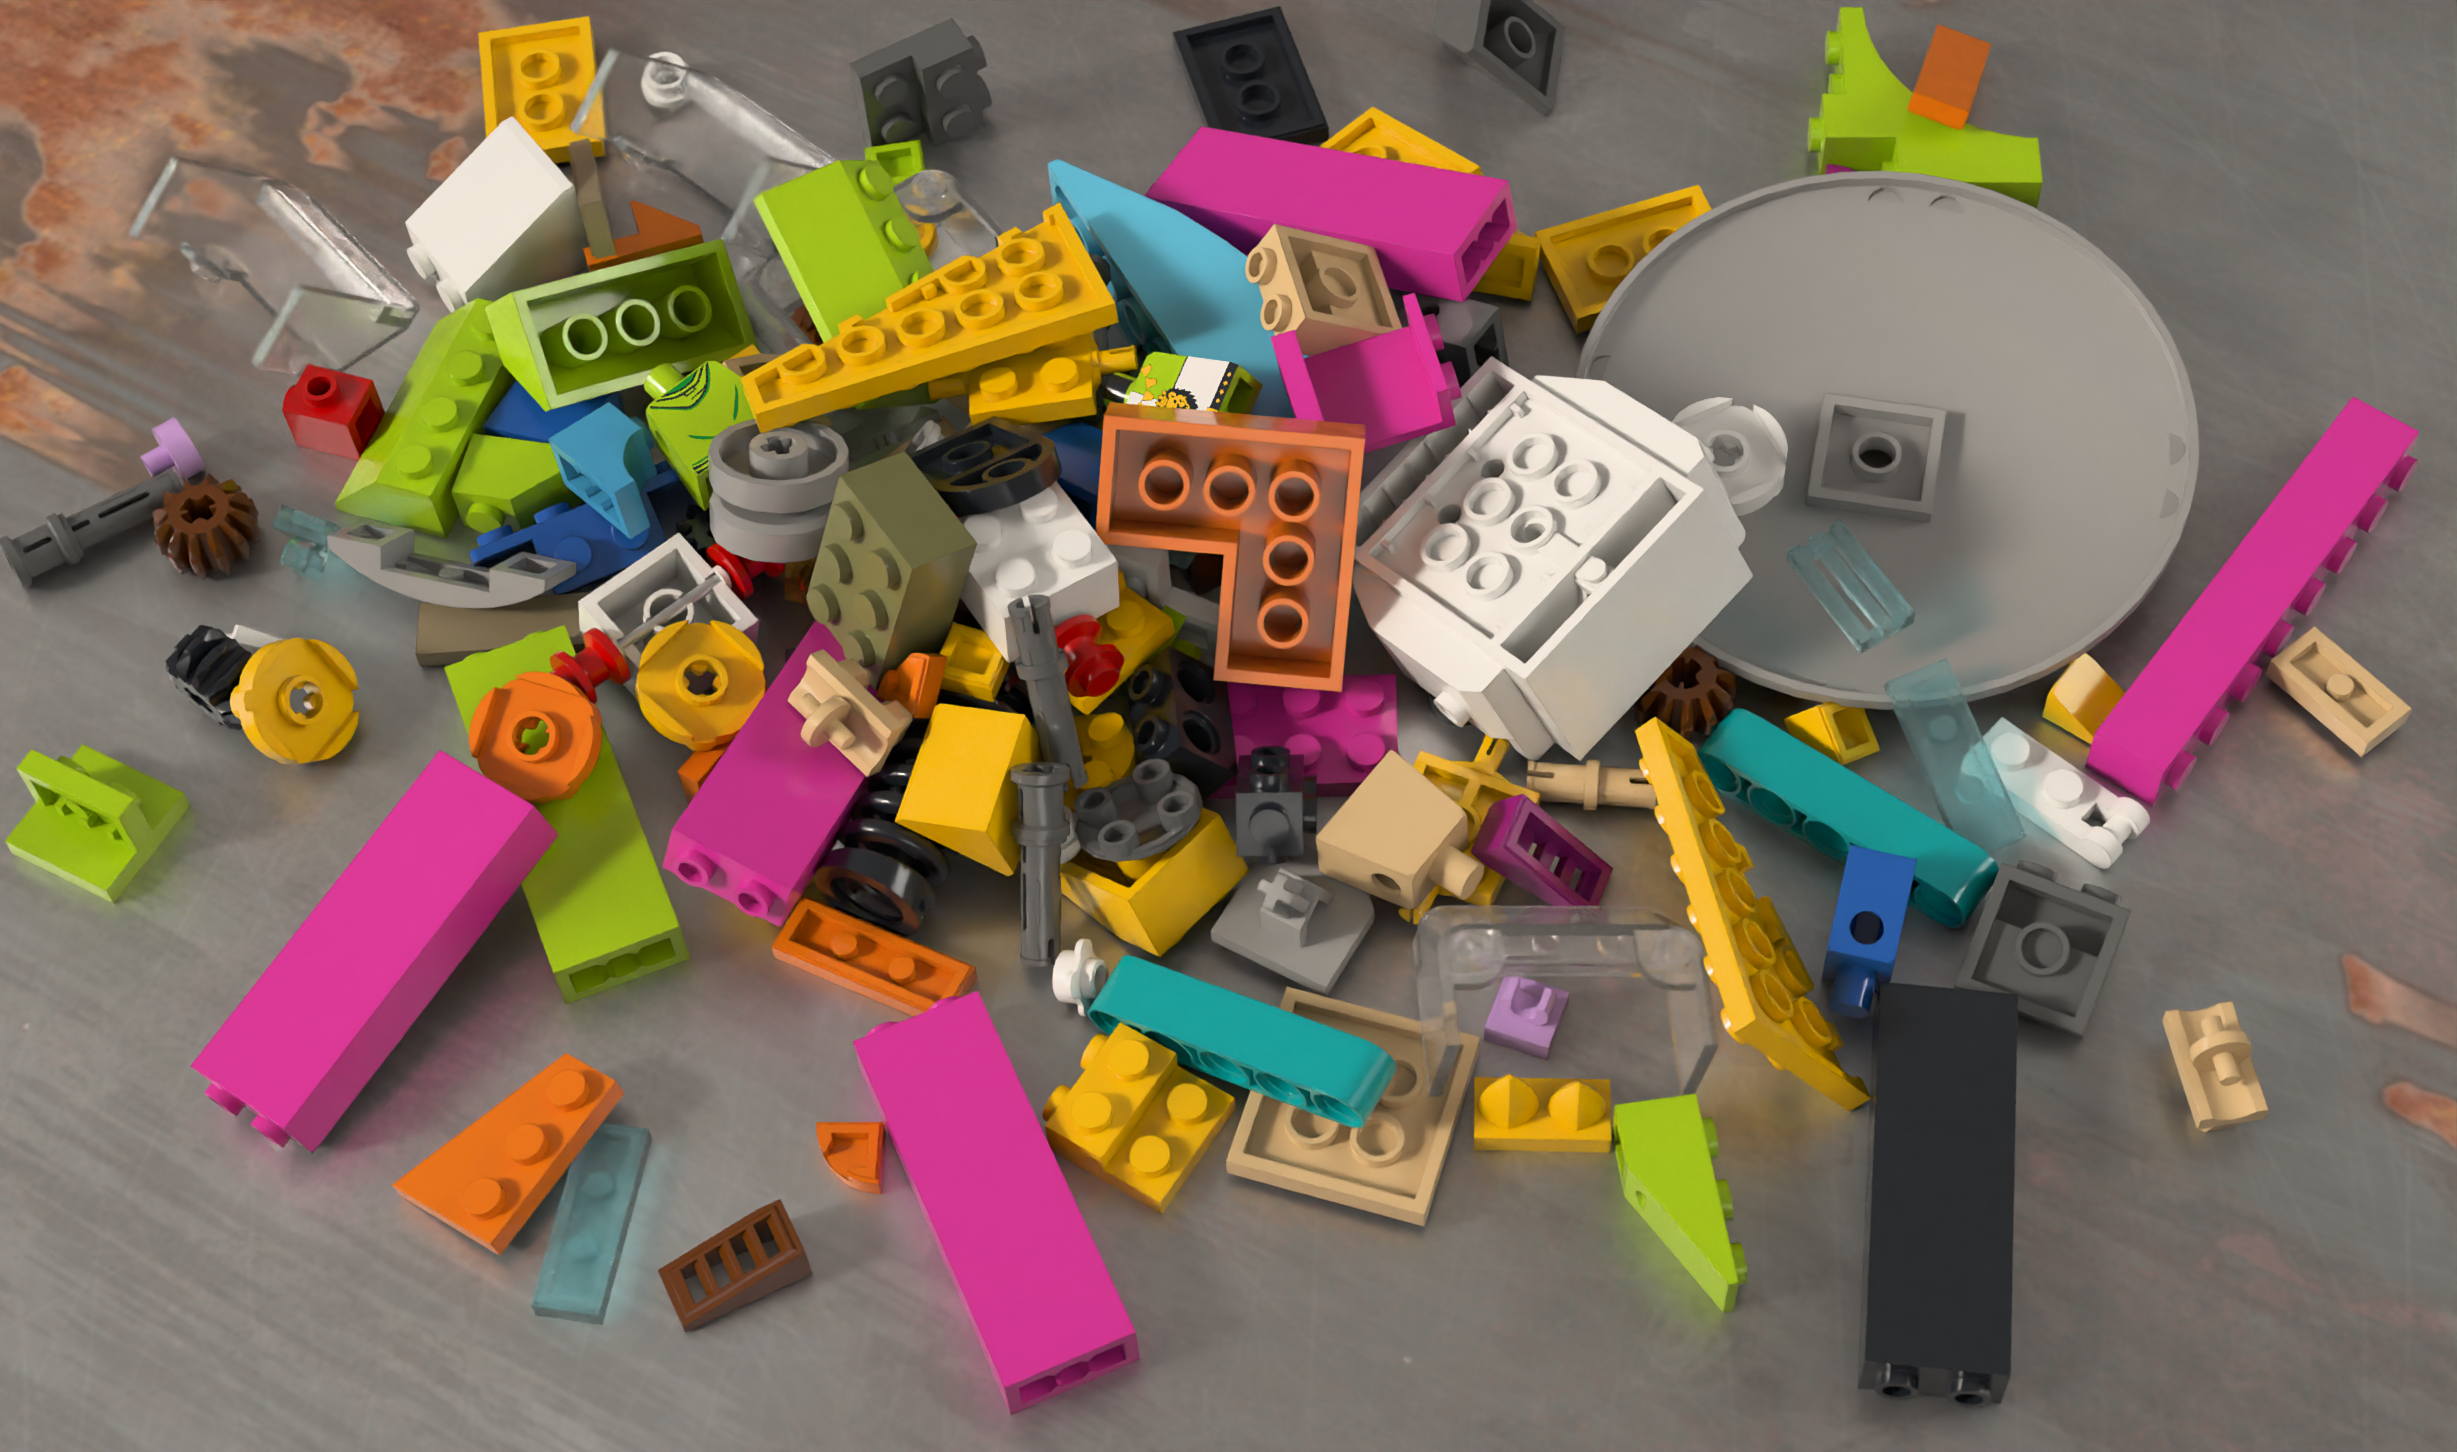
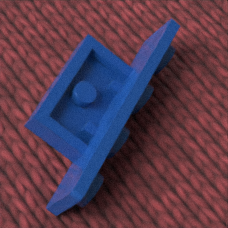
(581, 537)

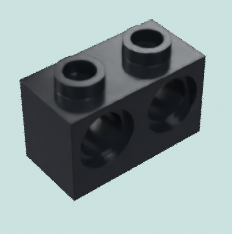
(1183, 719)

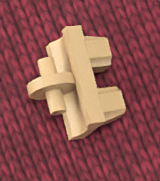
(843, 712)
(2215, 1066)

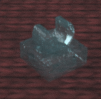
(308, 543)

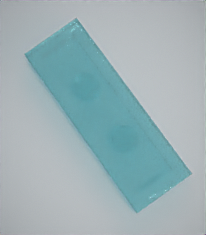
(1954, 757)
(592, 1225)

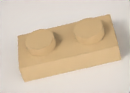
(2338, 691)

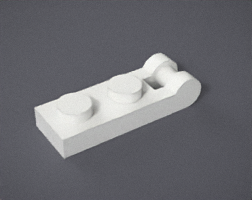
(2063, 797)

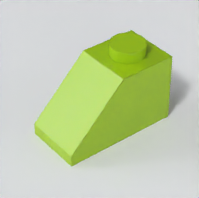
(508, 483)

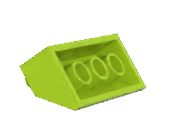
(846, 248)
(620, 323)
(428, 426)

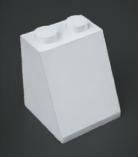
(499, 223)

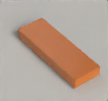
(1949, 77)
(870, 959)

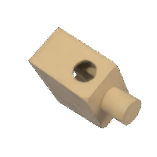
(1399, 838)

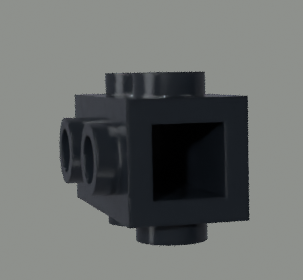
(1274, 805)

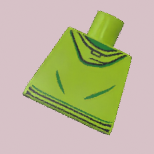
(689, 416)

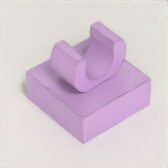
(1526, 1016)

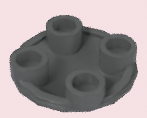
(1137, 813)

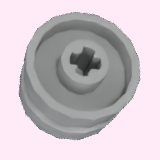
(774, 489)

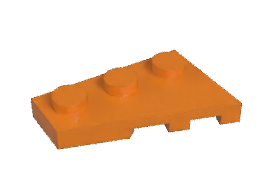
(514, 1154)

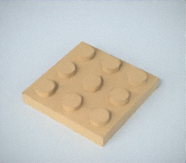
(1378, 1168)

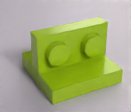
(93, 819)

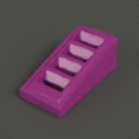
(1507, 838)

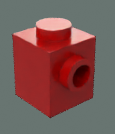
(333, 411)

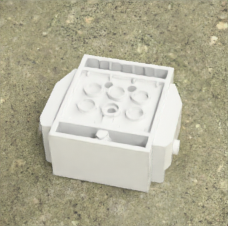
(1545, 556)

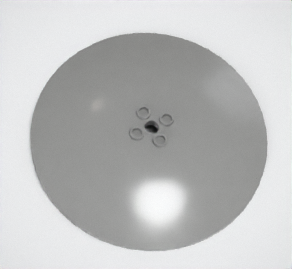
(1976, 345)

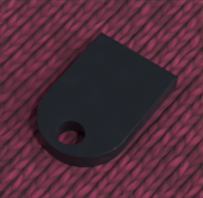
(989, 466)

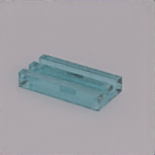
(1873, 577)

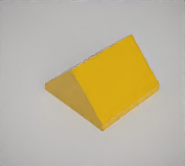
(964, 783)

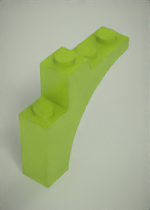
(1870, 128)

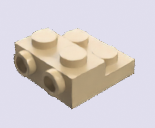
(1320, 289)

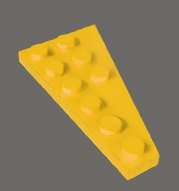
(949, 322)
(1743, 936)

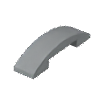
(389, 559)

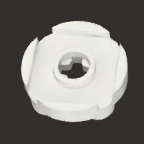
(1753, 435)

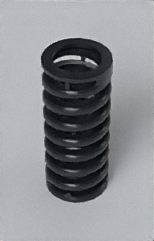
(883, 866)

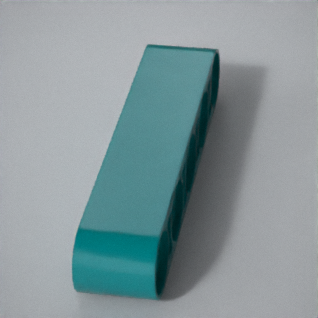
(1839, 809)
(1247, 1041)

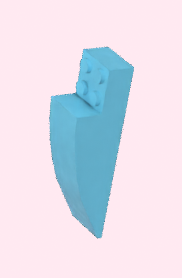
(1172, 280)

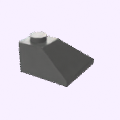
(1507, 42)

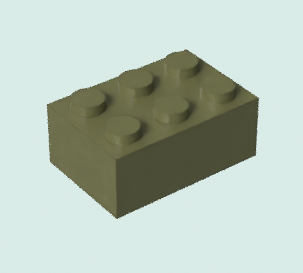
(889, 566)

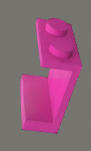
(1378, 382)

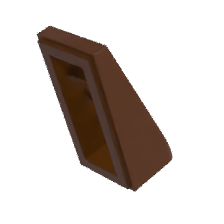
(745, 1235)

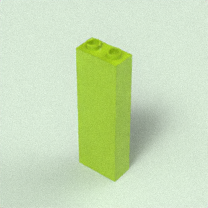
(597, 883)

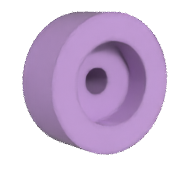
(173, 451)

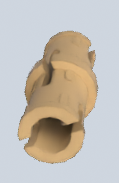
(1590, 785)

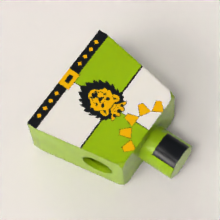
(1186, 384)

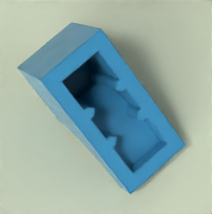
(607, 465)

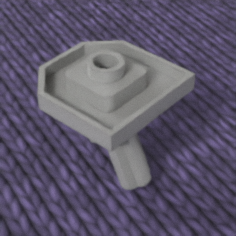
(1296, 921)

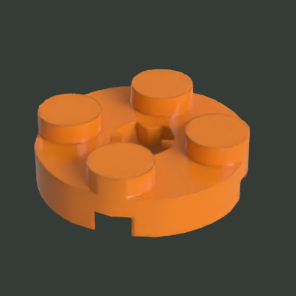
(520, 705)

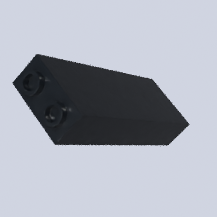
(1939, 1195)

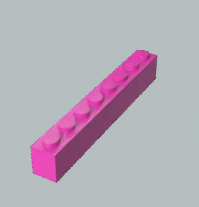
(2252, 601)

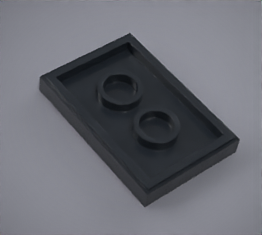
(1251, 78)

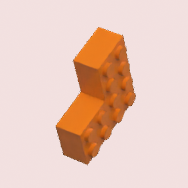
(1266, 497)

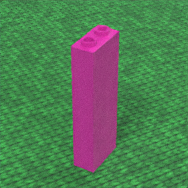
(1426, 223)
(769, 803)
(373, 953)
(996, 1202)

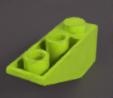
(1671, 1182)

